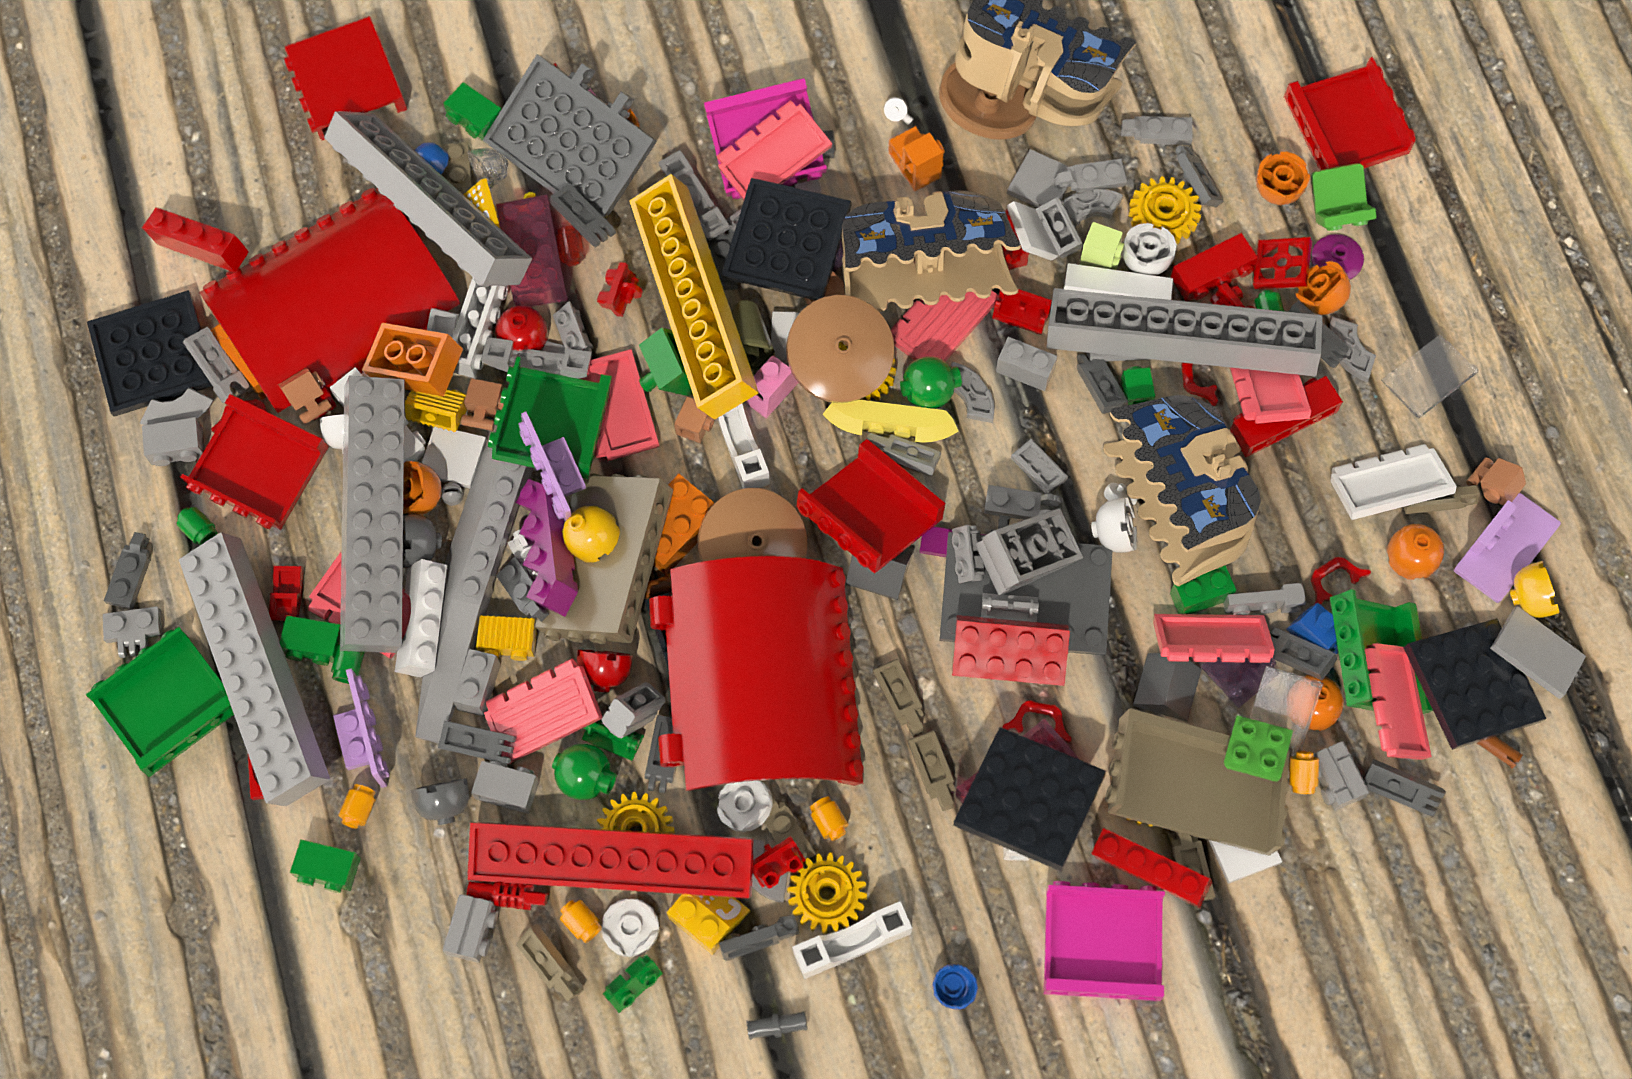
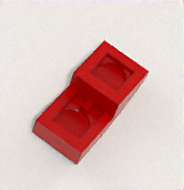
(286, 592)

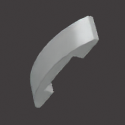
(709, 215)
(572, 363)

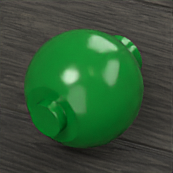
(930, 382)
(583, 772)

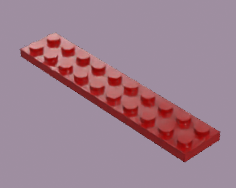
(611, 859)

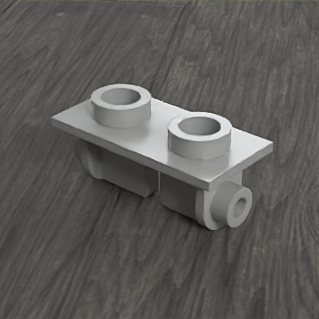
(571, 328)
(967, 565)
(1010, 607)

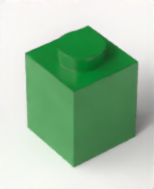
(1137, 385)

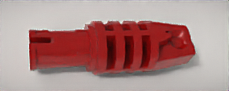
(507, 894)

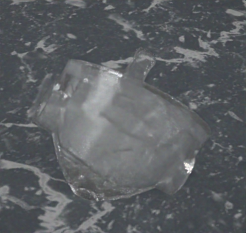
(493, 166)

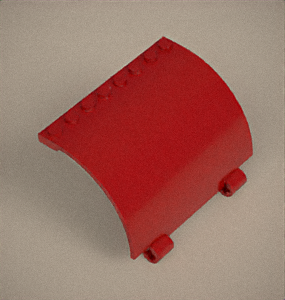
(327, 294)
(759, 672)

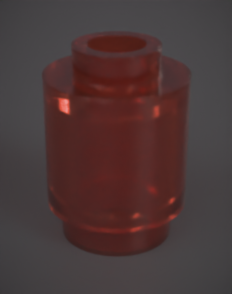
(570, 246)

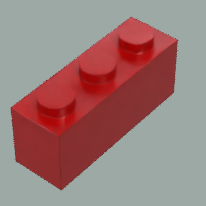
(1214, 267)

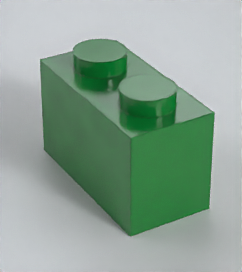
(471, 111)
(1203, 591)
(310, 640)
(324, 866)

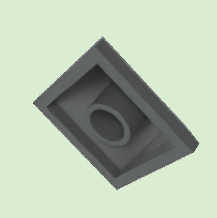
(886, 581)
(1167, 686)

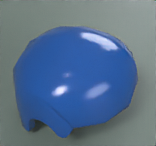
(434, 155)
(955, 986)

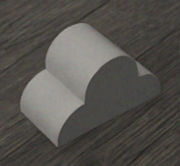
(1028, 550)

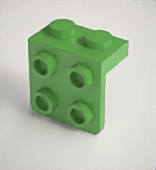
(1341, 197)
(1258, 748)

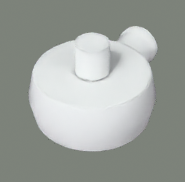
(896, 110)
(1116, 491)

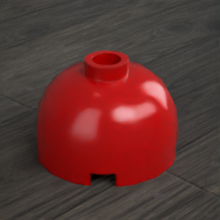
(523, 327)
(604, 668)

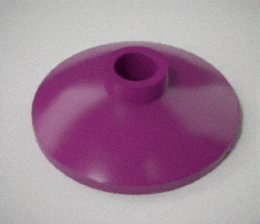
(1326, 250)

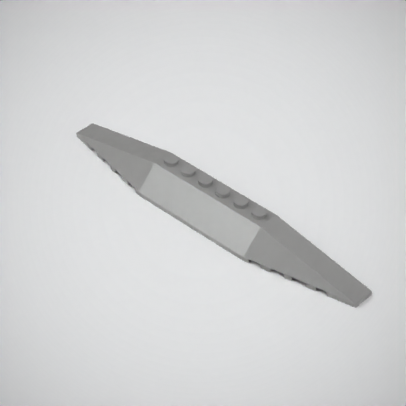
(469, 579)

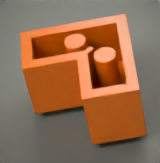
(917, 157)

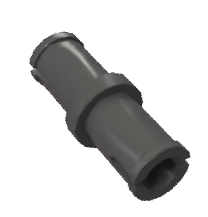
(776, 1025)

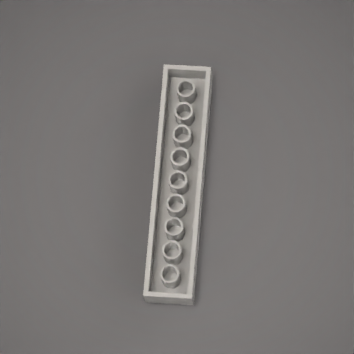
(428, 199)
(1185, 332)
(372, 515)
(254, 670)

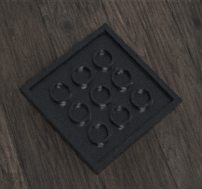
(786, 239)
(145, 354)
(1472, 686)
(1030, 798)

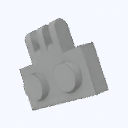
(132, 629)

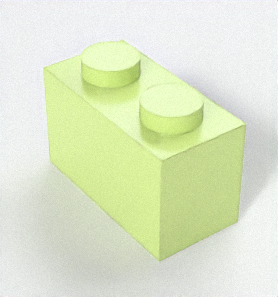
(1102, 247)

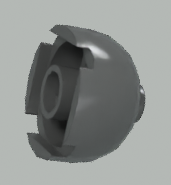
(419, 539)
(441, 800)

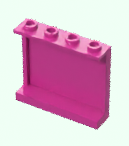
(738, 114)
(1103, 941)

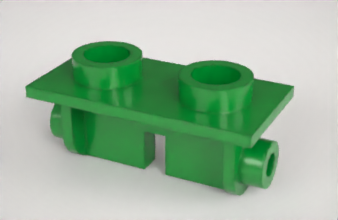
(601, 737)
(642, 974)

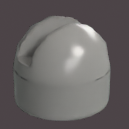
(452, 498)

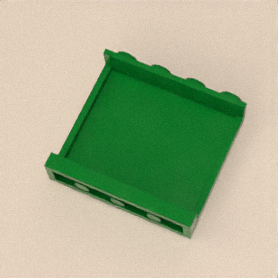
(556, 408)
(1363, 624)
(162, 701)

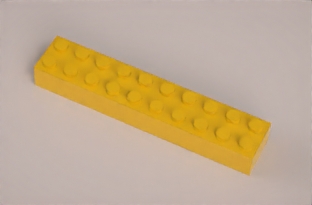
(693, 298)

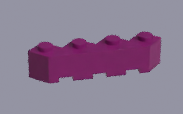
(549, 554)

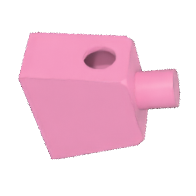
(774, 384)

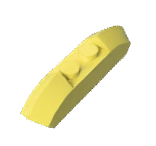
(895, 419)

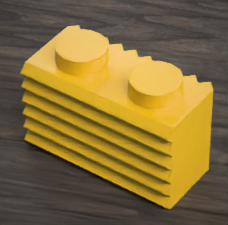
(436, 410)
(507, 636)

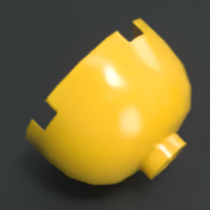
(590, 533)
(1534, 591)

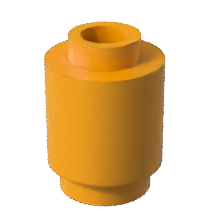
(1304, 772)
(357, 806)
(828, 818)
(580, 920)

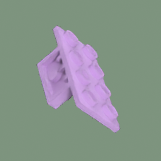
(558, 467)
(1507, 547)
(357, 736)

